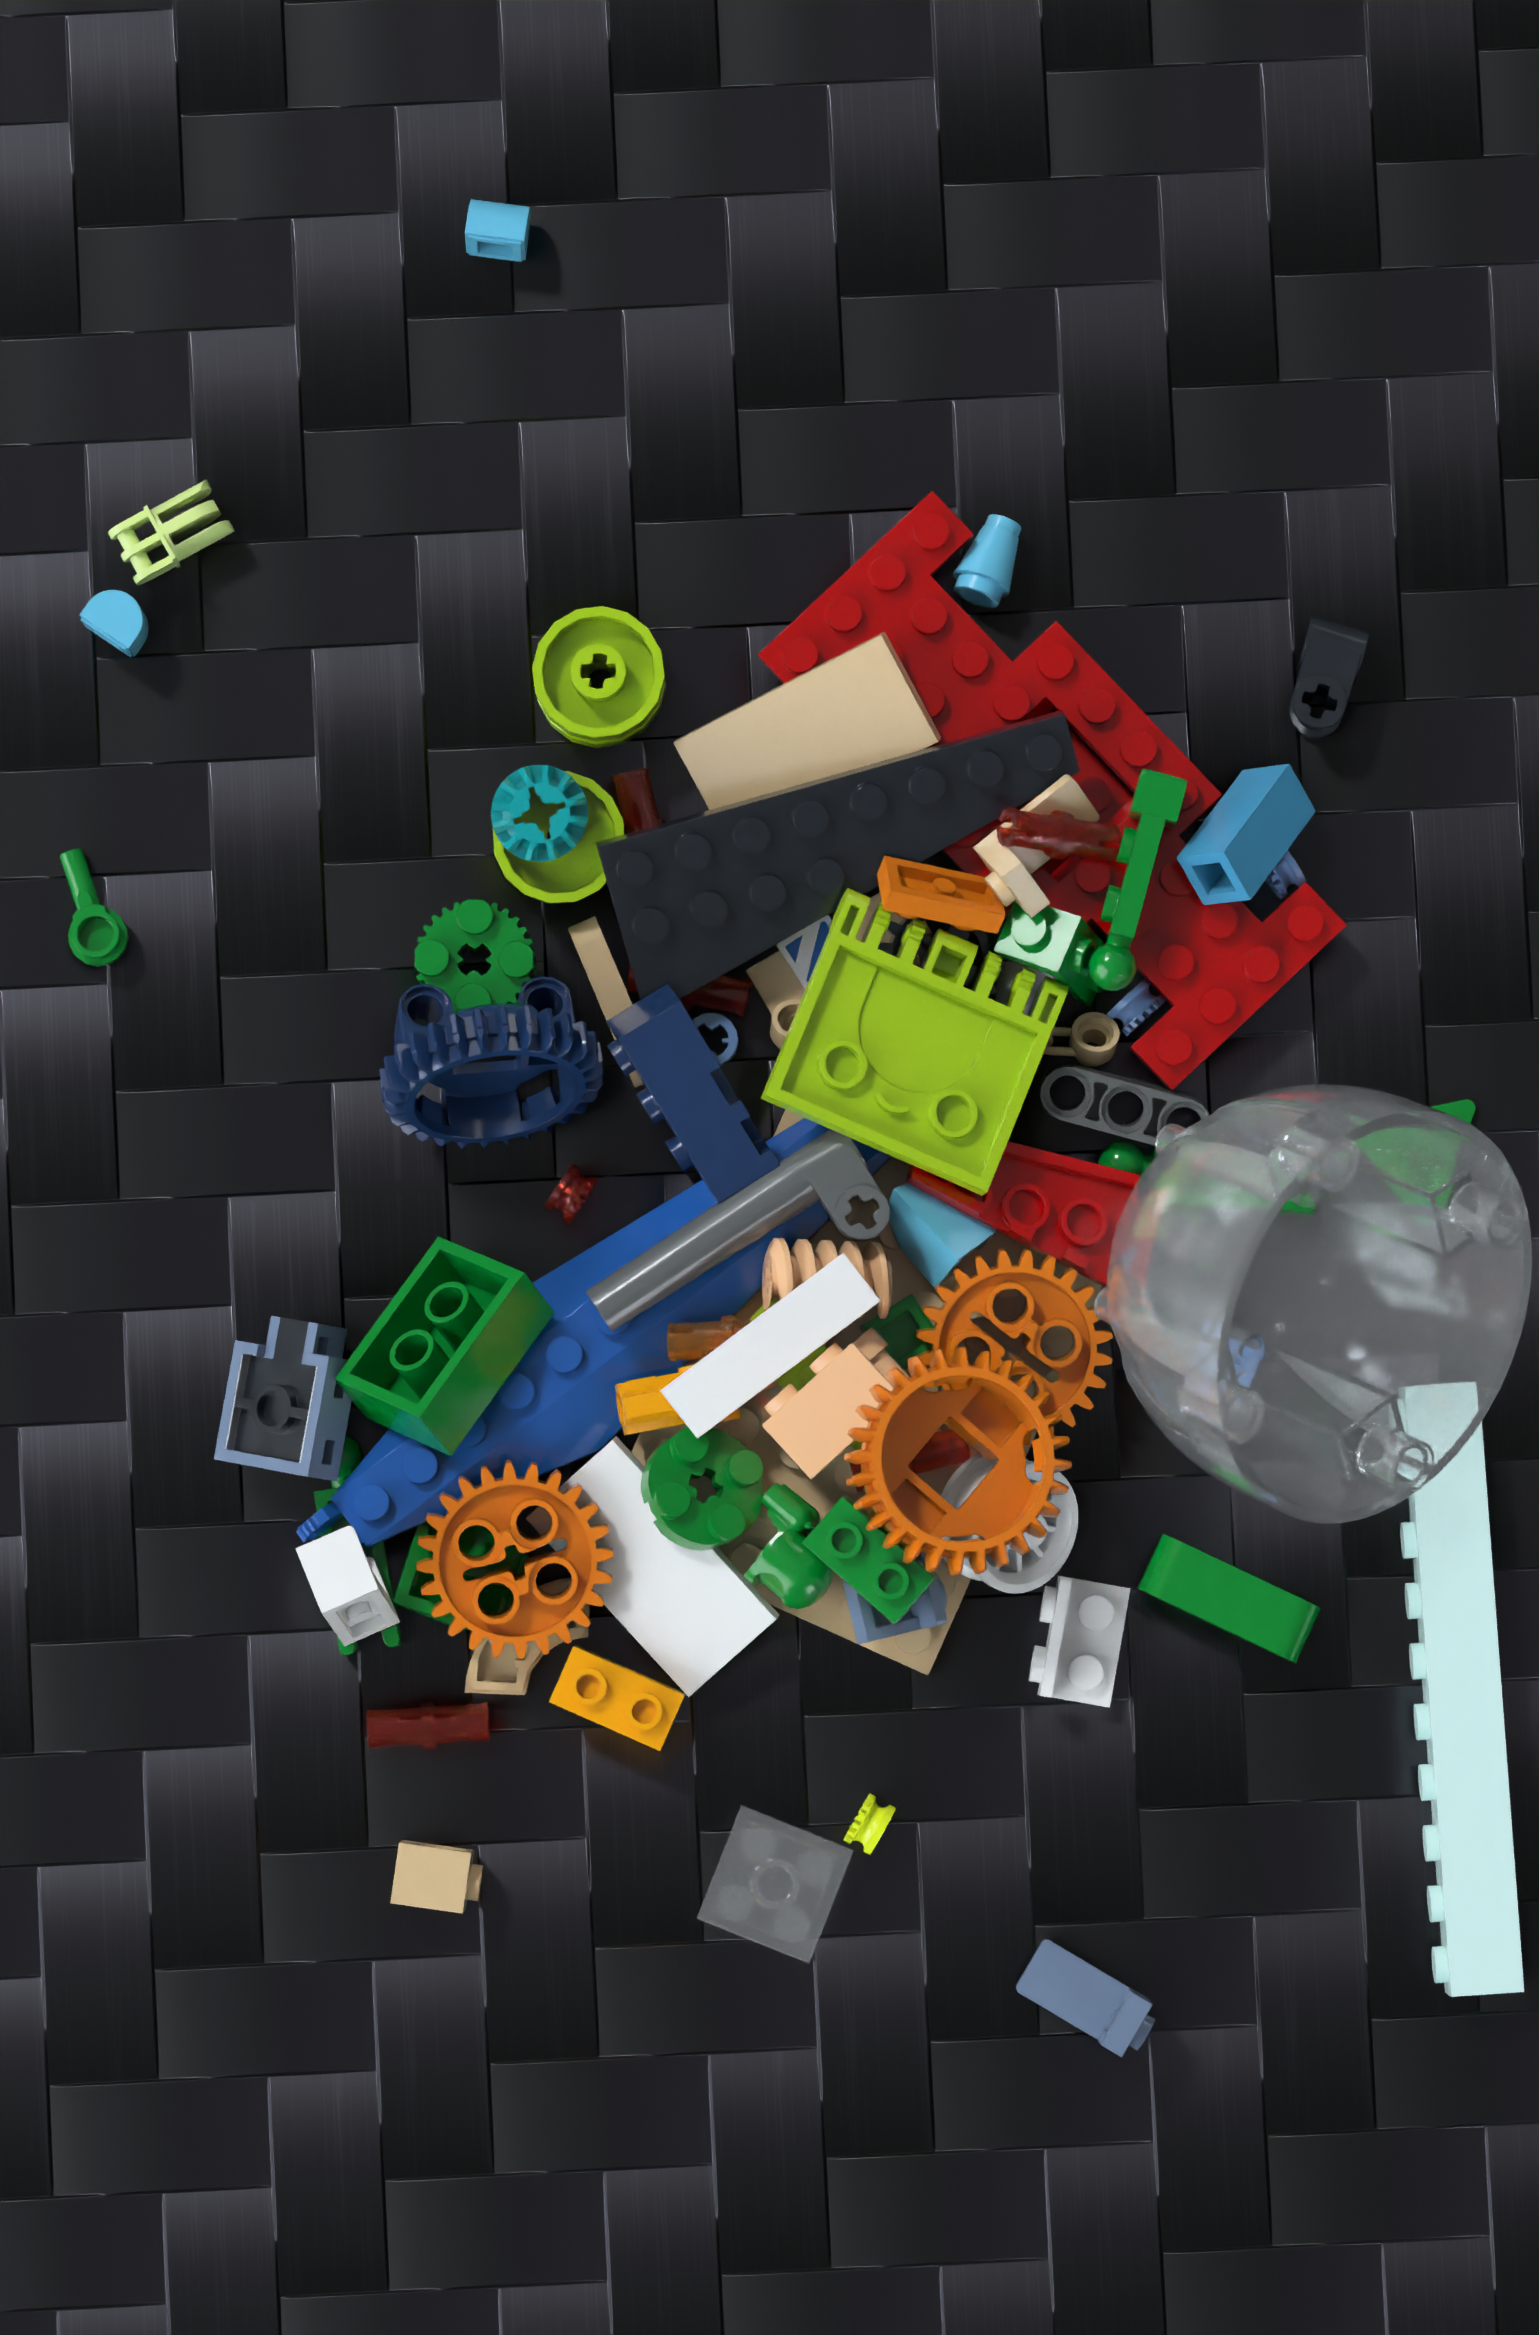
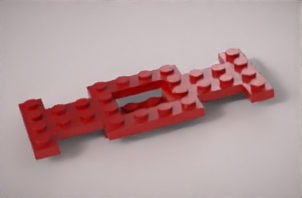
(1204, 959)

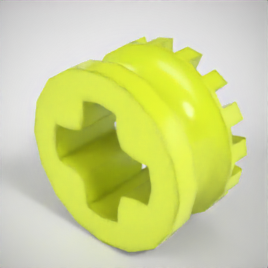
(869, 1824)

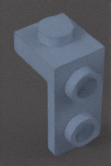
(1086, 1998)

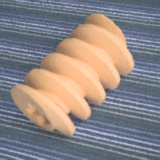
(787, 1270)

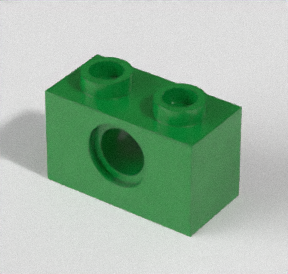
(863, 1562)

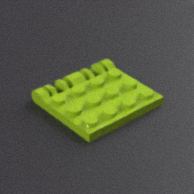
(911, 1052)

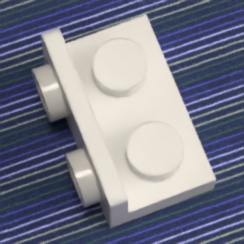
(1081, 1641)

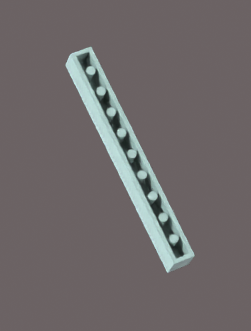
(1463, 1730)

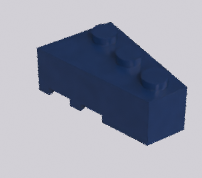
(690, 1094)

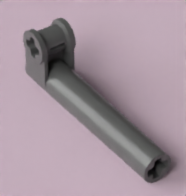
(820, 1171)

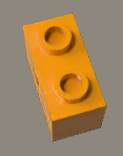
(617, 1697)

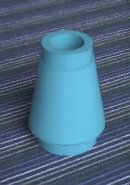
(988, 564)

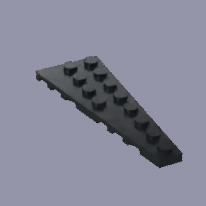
(756, 871)

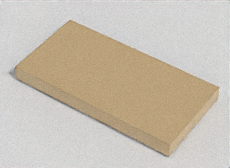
(811, 727)

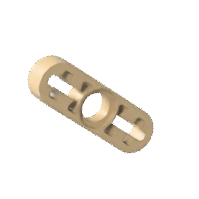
(601, 972)

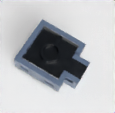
(284, 1402)

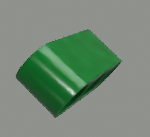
(1229, 1598)

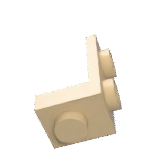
(1012, 865)

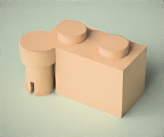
(816, 1419)

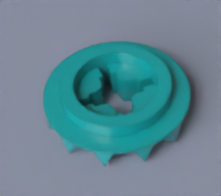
(565, 826)

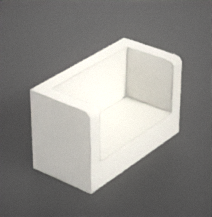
(347, 1585)

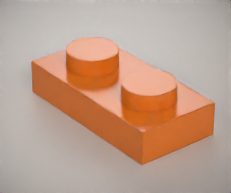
(939, 895)

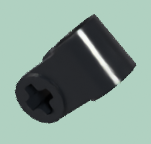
(1328, 669)

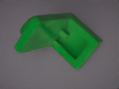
(1054, 945)

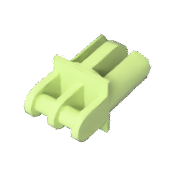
(171, 532)

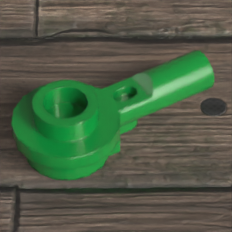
(96, 933)

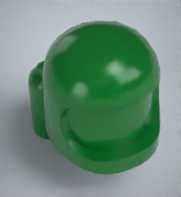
(785, 1562)

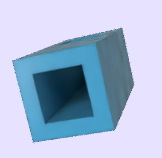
(1246, 834)

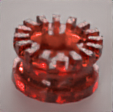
(571, 1193)

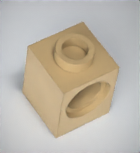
(435, 1877)

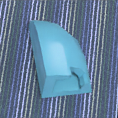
(933, 1232)

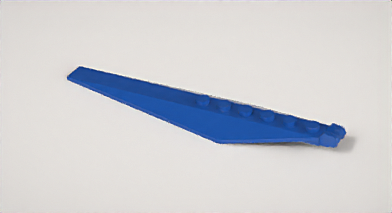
(563, 1389)

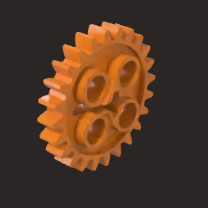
(1047, 1304)
(532, 1611)

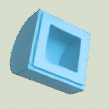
(497, 230)
(117, 620)

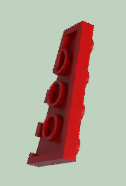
(1045, 1203)

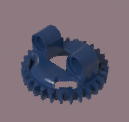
(483, 1097)

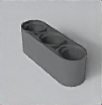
(1101, 1087)

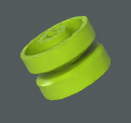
(591, 642)
(578, 871)

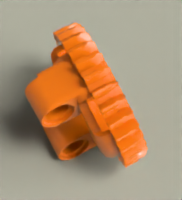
(991, 1418)

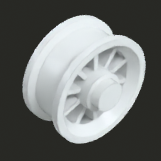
(1045, 1554)

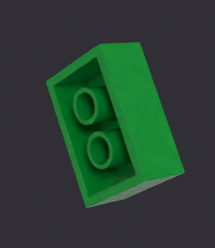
(444, 1345)

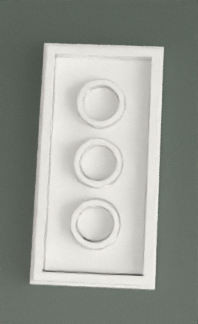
(676, 1601)

